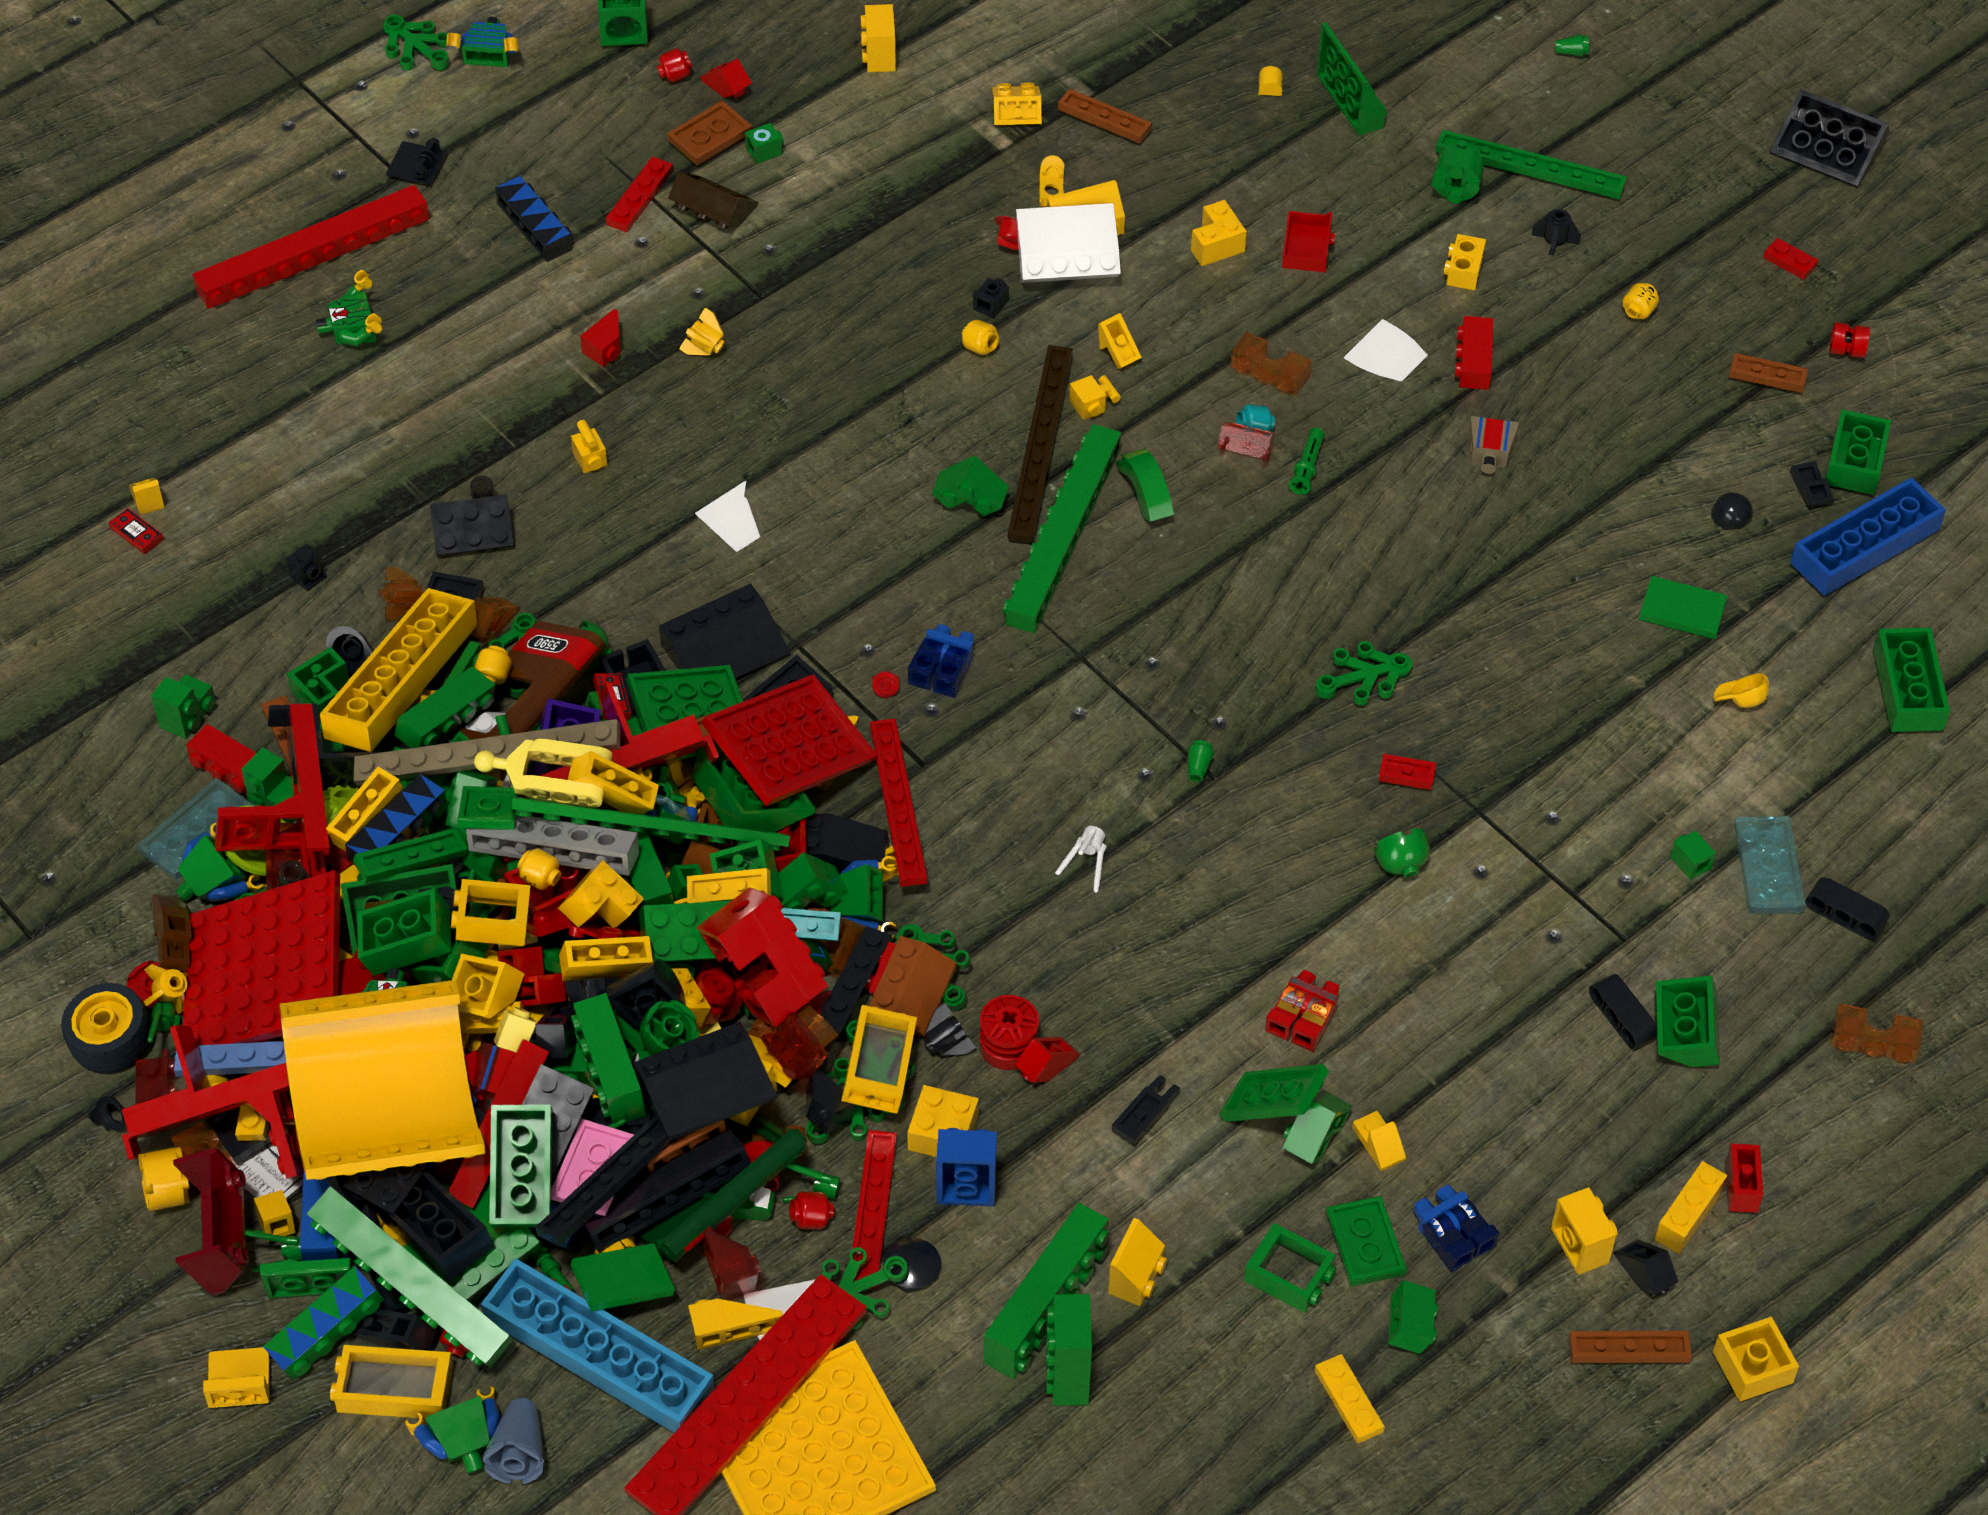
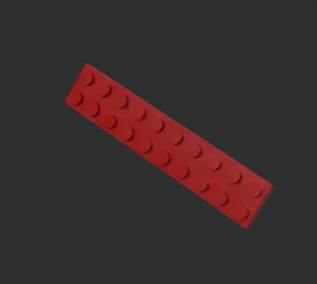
(746, 1399)

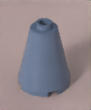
(516, 1445)

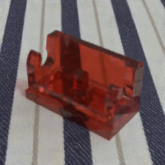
(1246, 440)

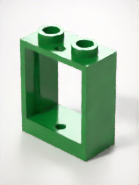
(1276, 1286)

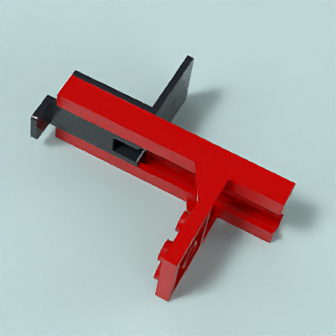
(311, 774)

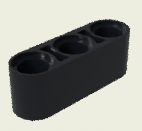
(1847, 908)
(1623, 1011)

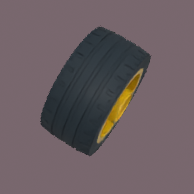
(106, 1028)

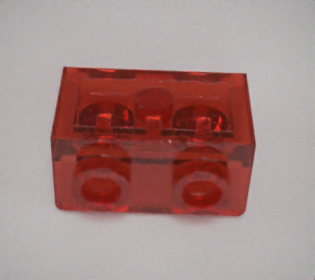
(795, 1048)
(154, 1077)

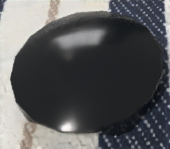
(921, 1259)

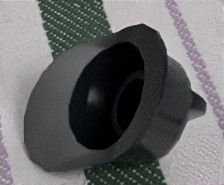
(350, 646)

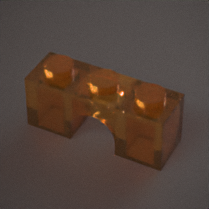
(1286, 373)
(1854, 1033)

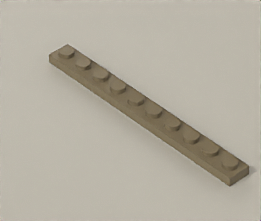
(461, 755)

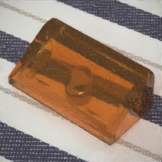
(841, 951)

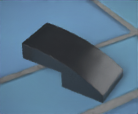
(1810, 484)

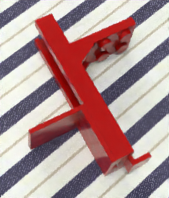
(648, 747)
(263, 1090)

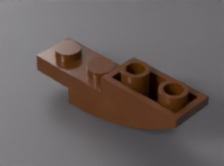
(173, 931)

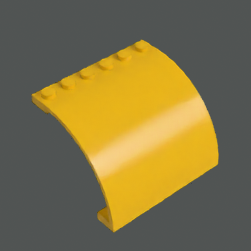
(379, 1080)

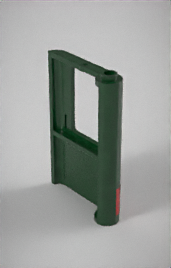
(685, 1227)

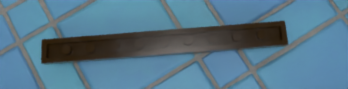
(1040, 444)

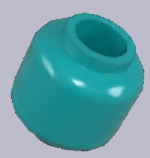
(1256, 417)

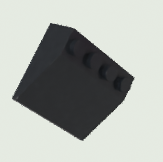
(1830, 138)
(726, 632)
(704, 1081)

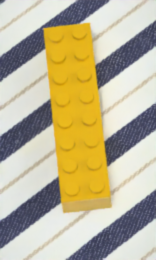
(398, 670)

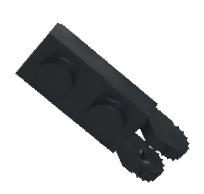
(1144, 1111)

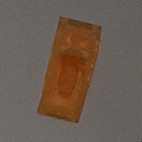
(493, 616)

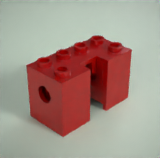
(756, 926)

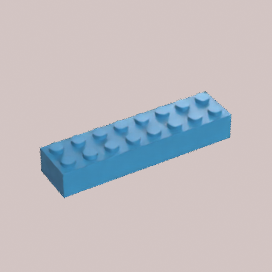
(597, 1346)

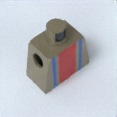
(1491, 442)

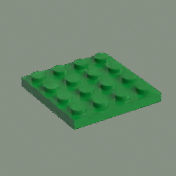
(679, 693)

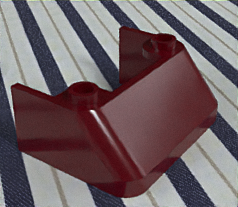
(222, 1220)

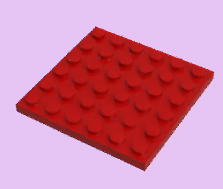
(260, 955)

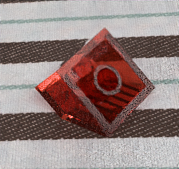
(731, 1265)

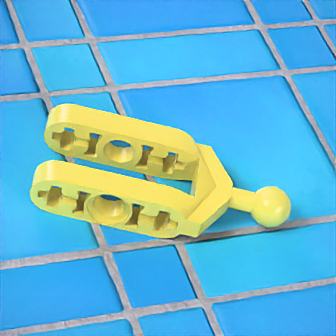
(545, 787)

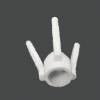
(1089, 843)

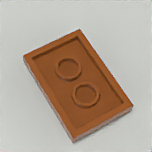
(709, 132)

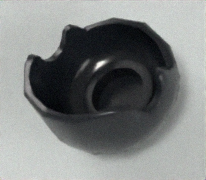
(1732, 510)

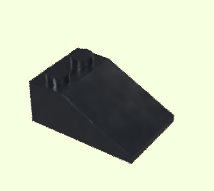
(843, 840)

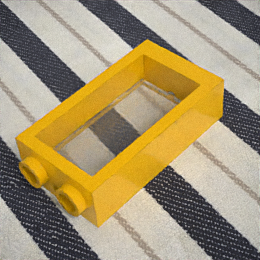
(879, 1059)
(391, 1381)

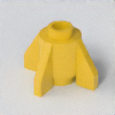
(704, 336)
(167, 986)

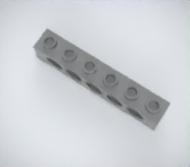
(569, 842)

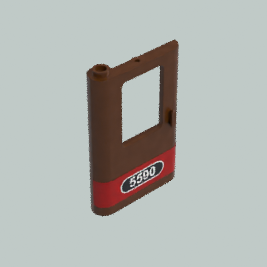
(551, 661)

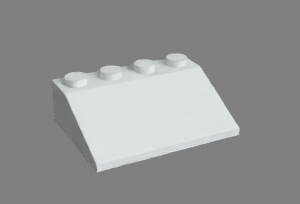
(1067, 243)

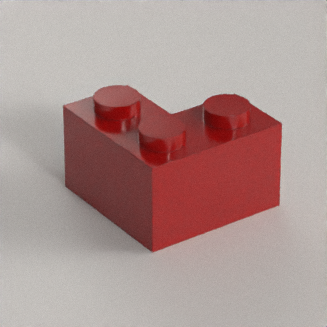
(535, 986)

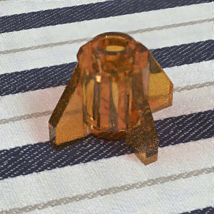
(399, 593)

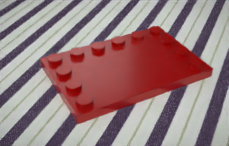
(789, 739)

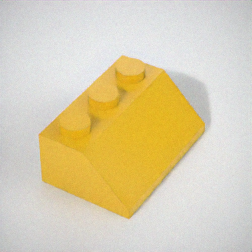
(1097, 194)

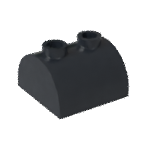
(644, 988)

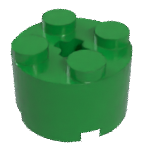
(1458, 173)

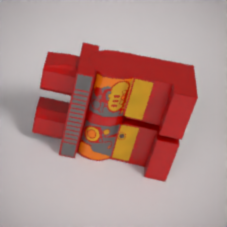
(1303, 1010)

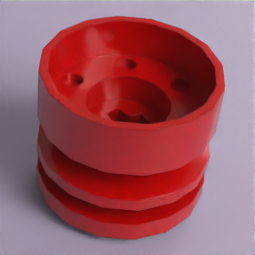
(1006, 1030)

